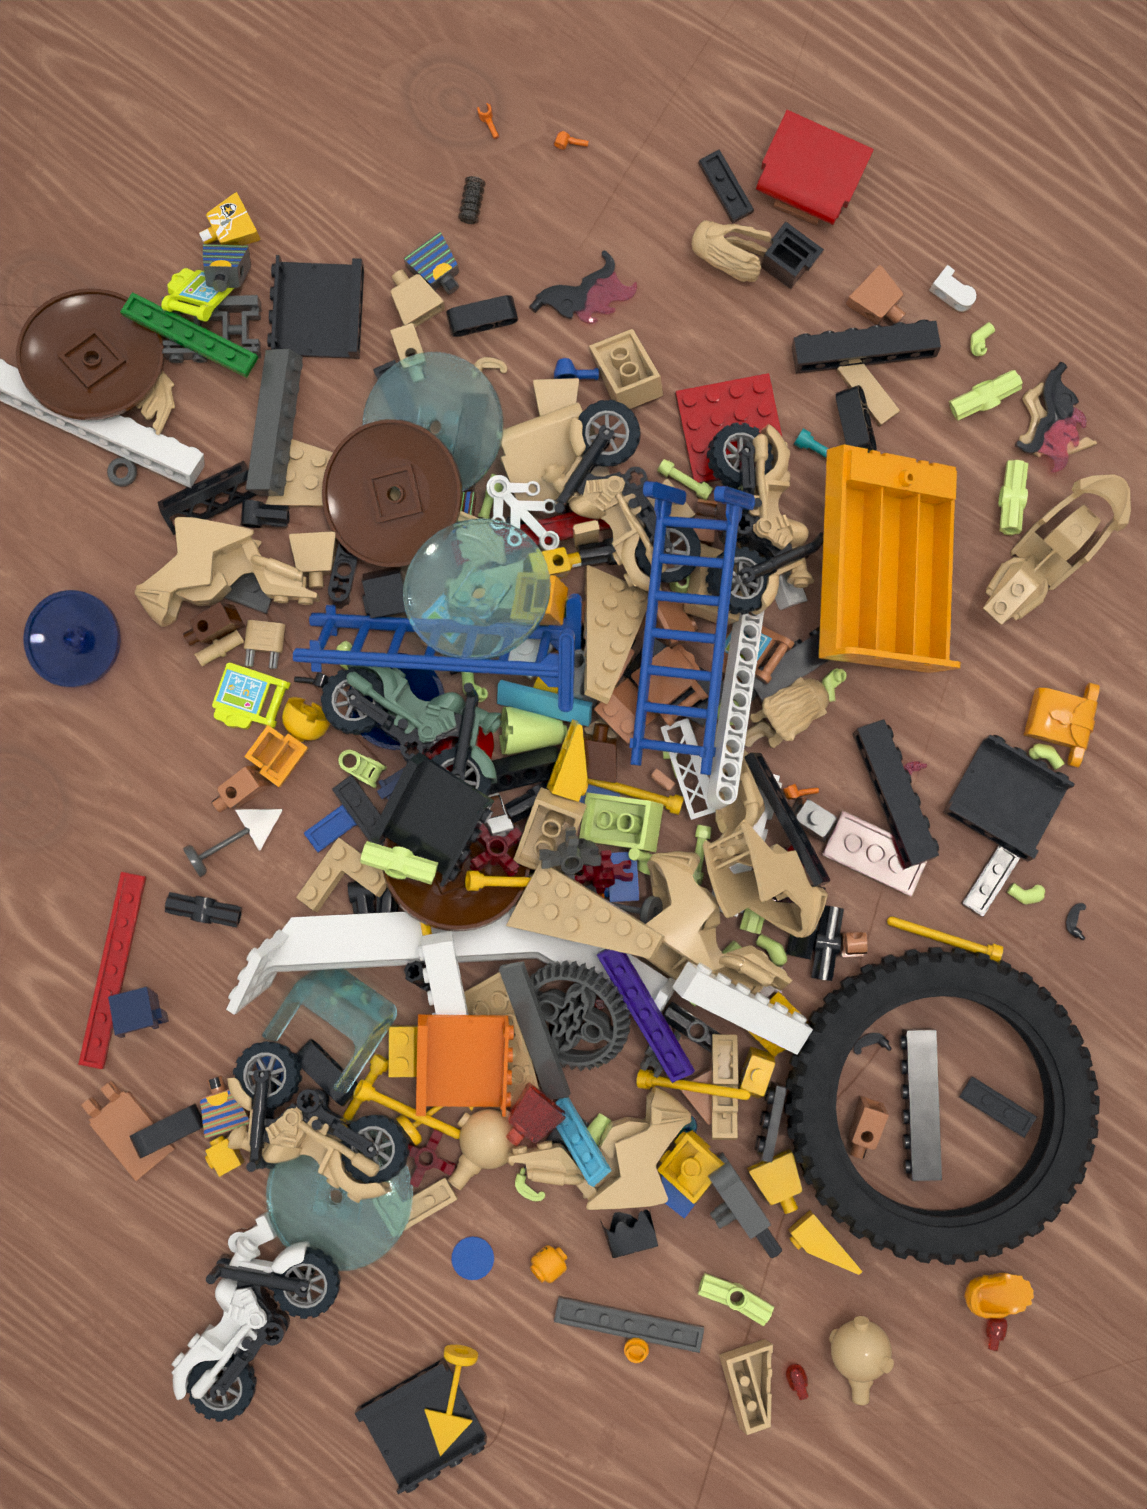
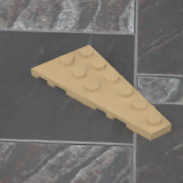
(306, 476)
(610, 626)
(568, 910)
(492, 999)

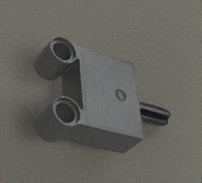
(741, 1206)

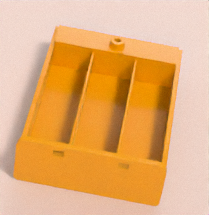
(887, 561)

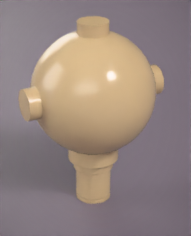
(482, 1144)
(861, 1354)

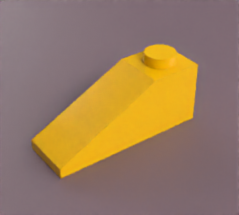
(570, 770)
(817, 1241)

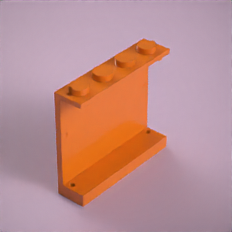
(463, 1061)

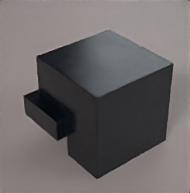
(790, 255)
(383, 592)

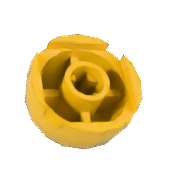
(304, 721)

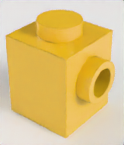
(222, 1157)

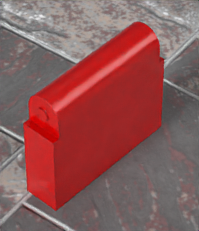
(812, 167)

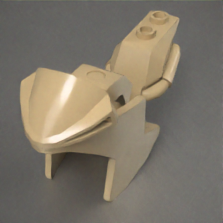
(206, 566)
(1024, 581)
(774, 872)
(690, 928)
(629, 1148)

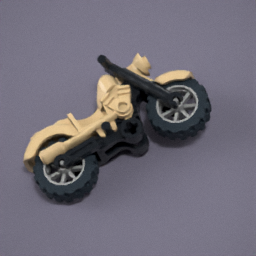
(760, 471)
(614, 497)
(310, 1128)

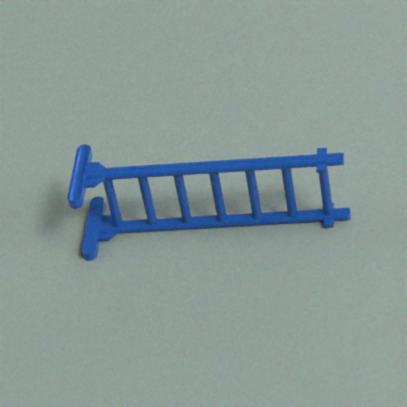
(664, 498)
(552, 668)

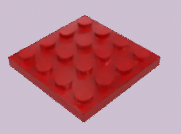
(713, 406)

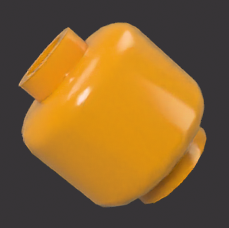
(548, 1264)

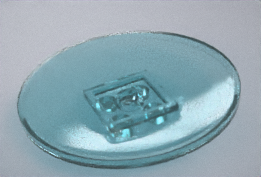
(447, 391)
(468, 558)
(346, 1230)

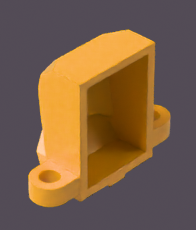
(1063, 719)

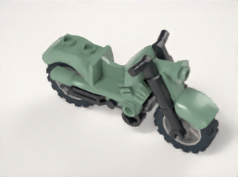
(414, 721)

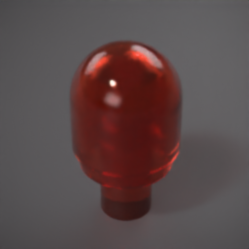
(996, 1331)
(797, 1380)

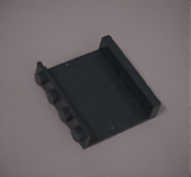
(317, 308)
(1008, 797)
(434, 815)
(403, 1431)

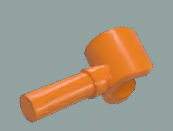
(487, 117)
(564, 138)
(791, 792)

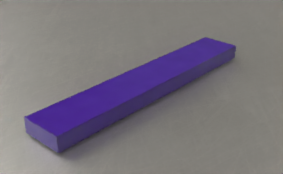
(646, 1014)

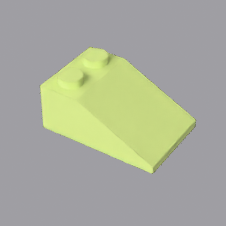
(621, 821)

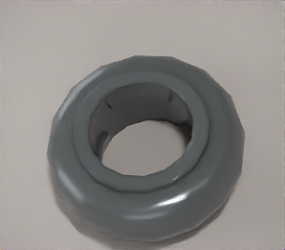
(130, 477)

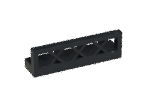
(204, 490)

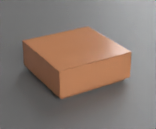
(662, 780)

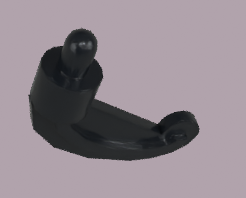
(1072, 919)
(870, 1039)

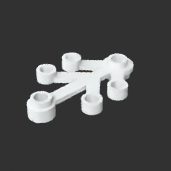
(520, 509)

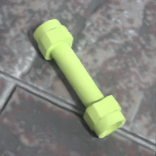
(667, 469)
(702, 834)

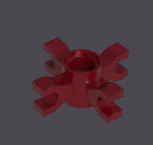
(503, 859)
(605, 875)
(440, 1163)

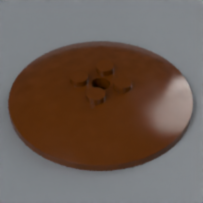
(70, 329)
(360, 484)
(452, 905)

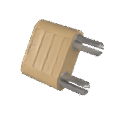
(264, 637)

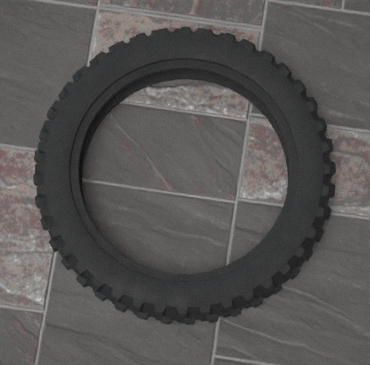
(1063, 1138)

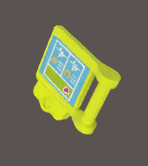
(192, 288)
(243, 696)

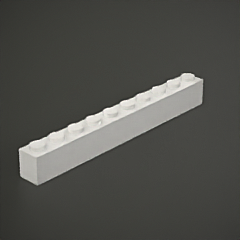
(114, 434)

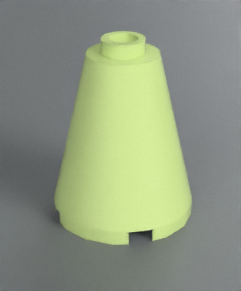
(528, 731)

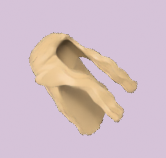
(729, 252)
(793, 709)

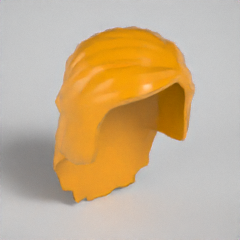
(998, 1295)

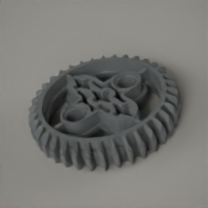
(580, 1008)

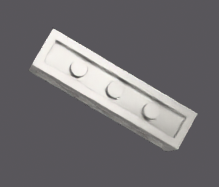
(703, 779)

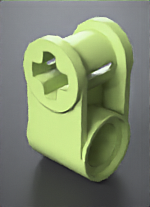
(363, 767)

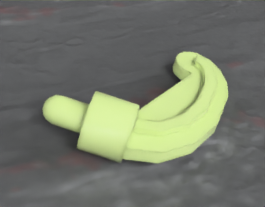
(525, 1190)

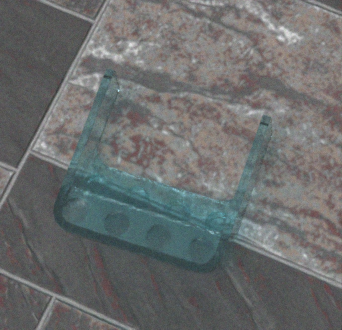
(345, 1005)

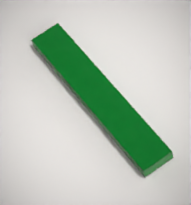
(189, 335)

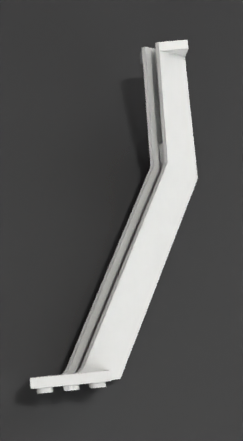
(394, 941)

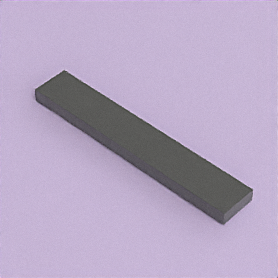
(534, 1030)
(629, 1324)

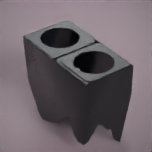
(629, 1234)

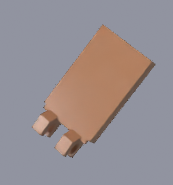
(119, 1121)

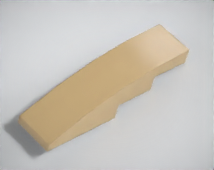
(724, 1074)

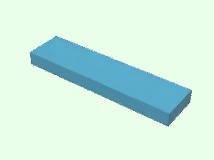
(542, 702)
(581, 1144)

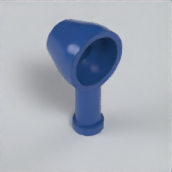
(566, 370)

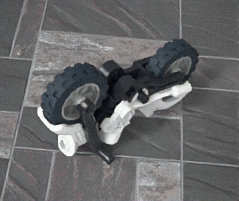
(250, 1322)

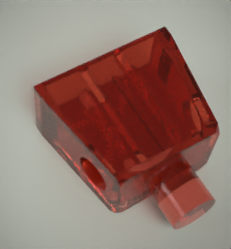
(533, 1116)

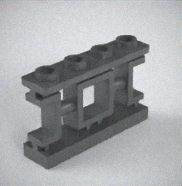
(247, 305)

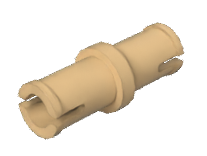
(219, 648)

